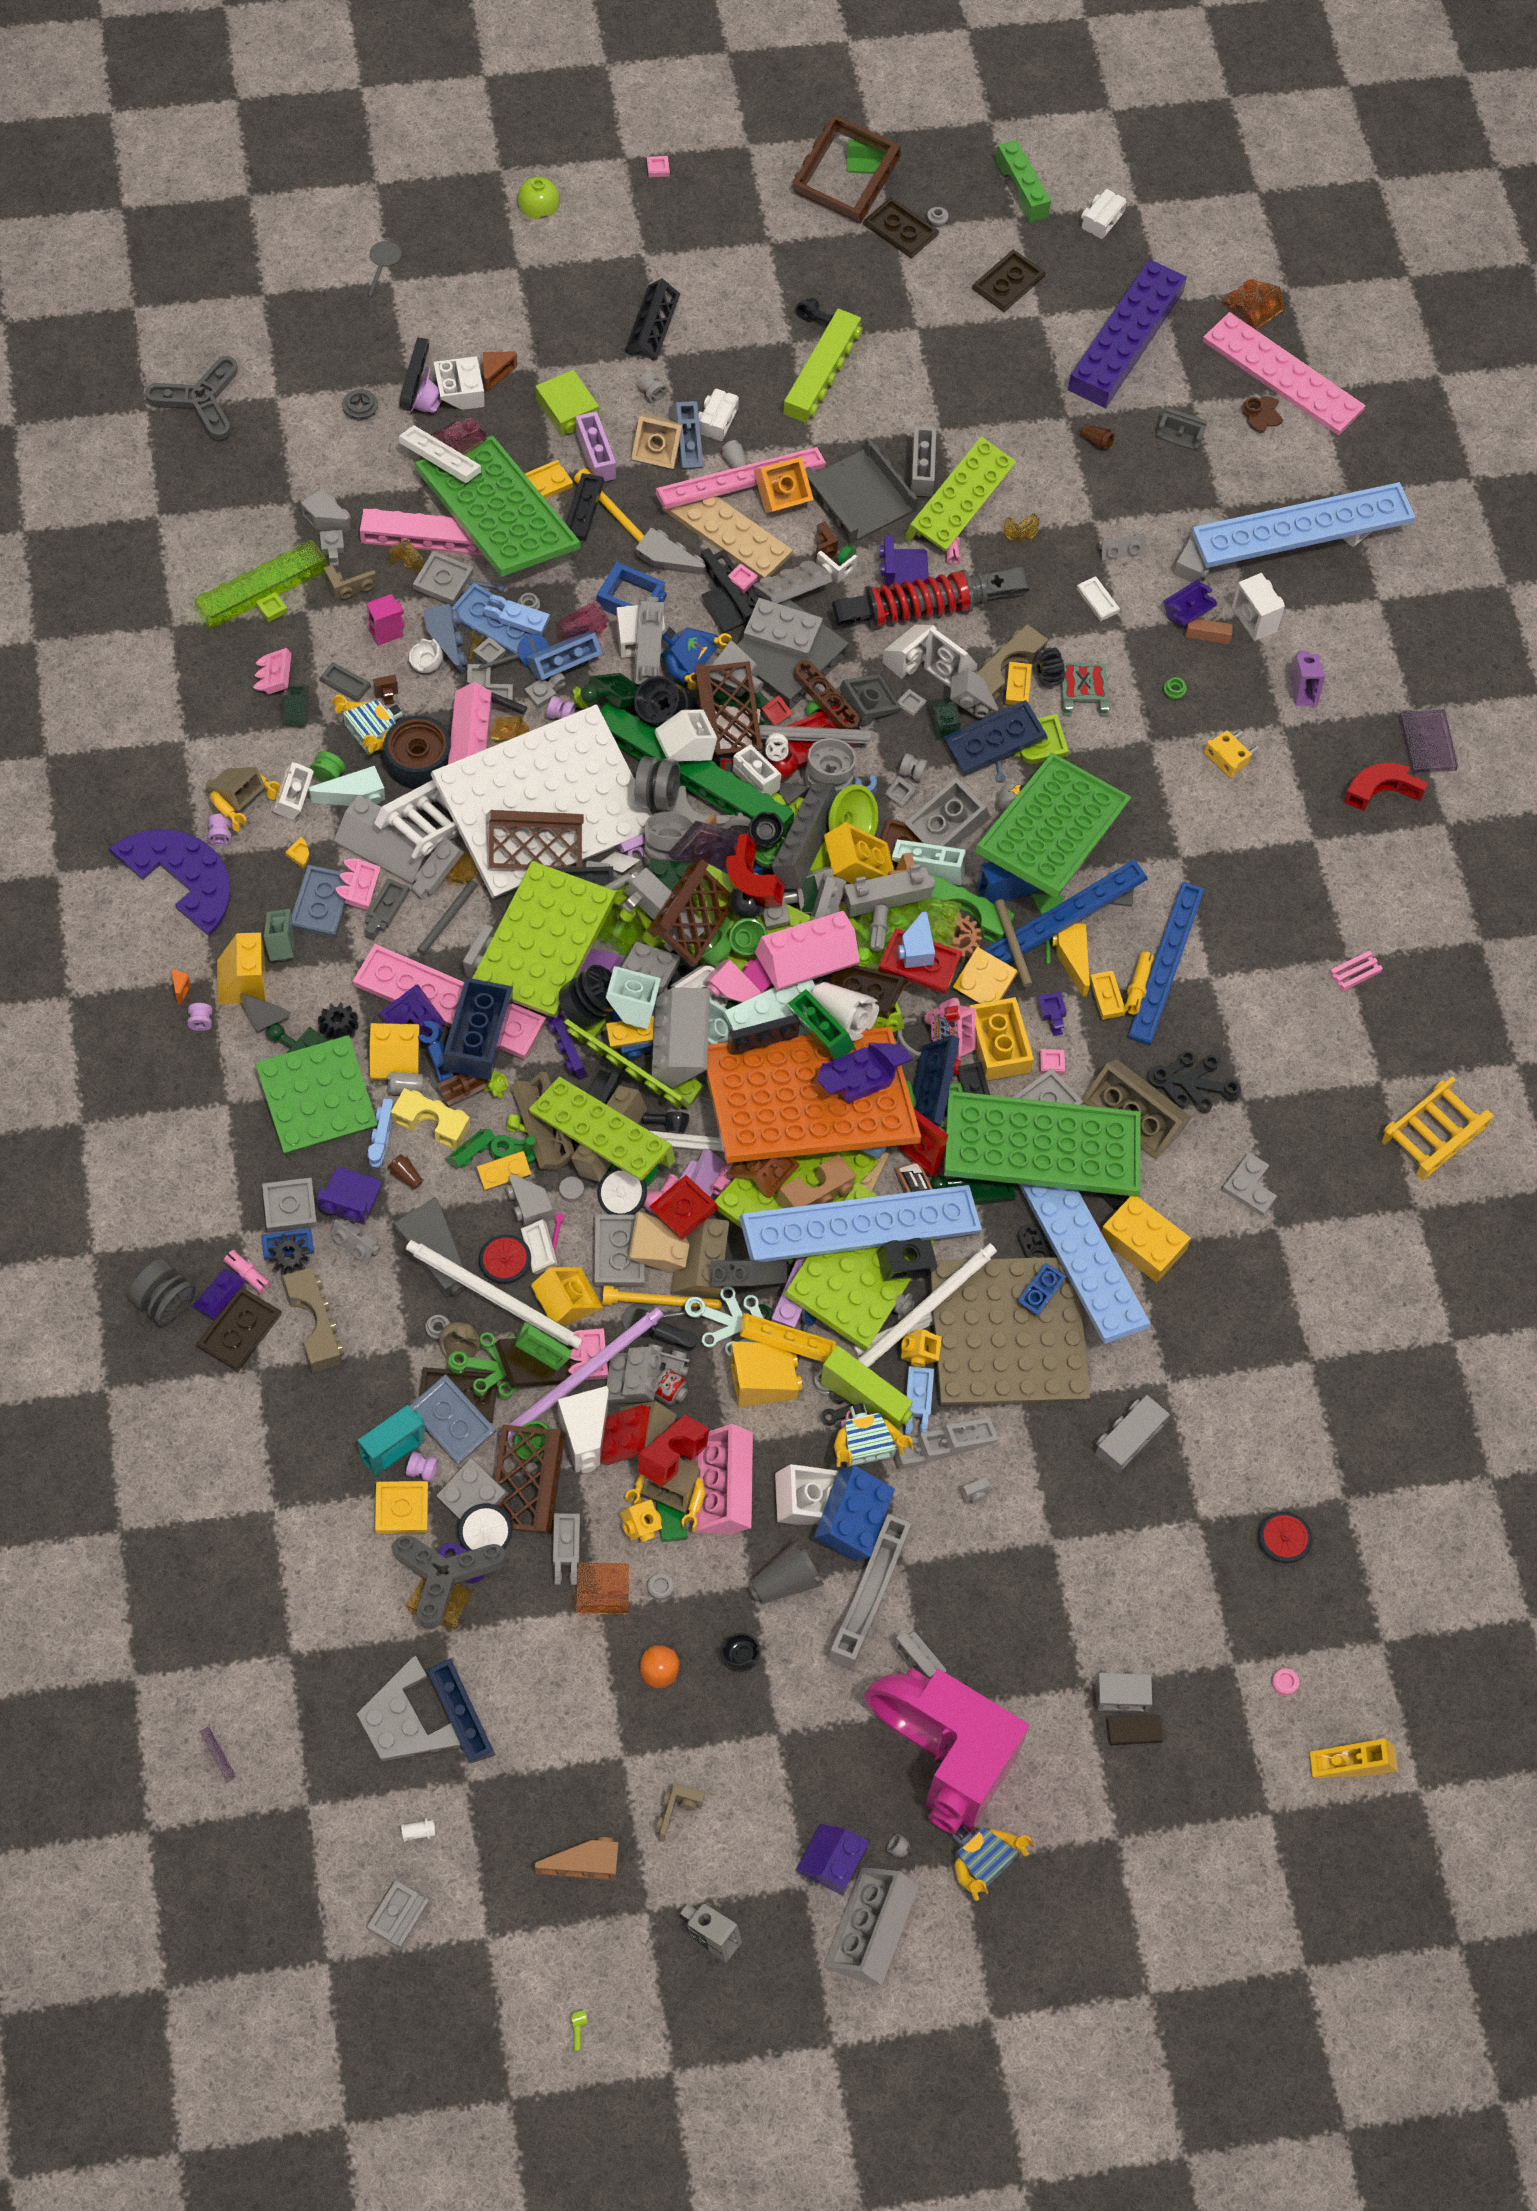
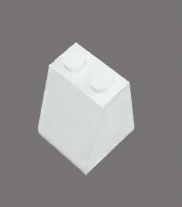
(584, 1422)

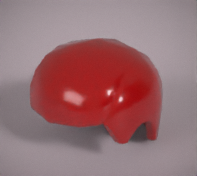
(787, 766)

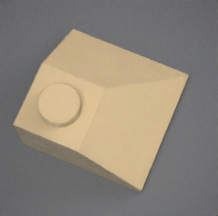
(656, 441)
(657, 1245)

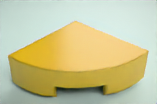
(299, 852)

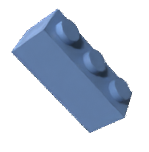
(564, 655)

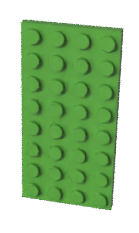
(501, 510)
(1053, 825)
(1043, 1143)

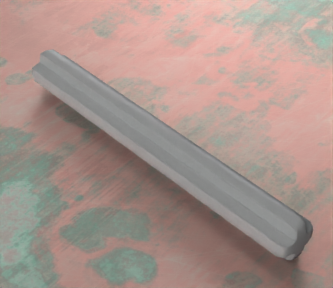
(817, 734)

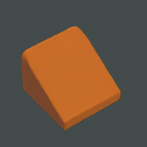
(181, 985)

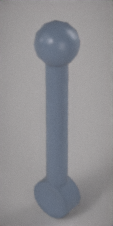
(499, 587)
(1000, 777)

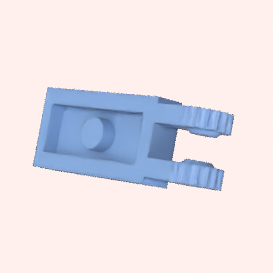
(517, 615)
(380, 1136)
(920, 1392)

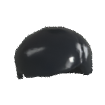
(766, 829)
(743, 908)
(741, 1652)

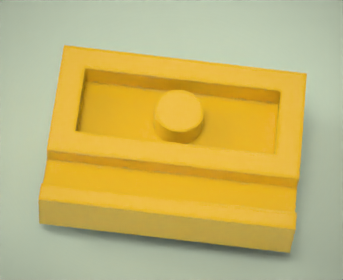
(550, 479)

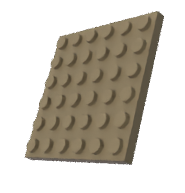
(999, 1348)

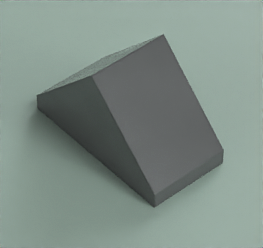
(261, 1012)

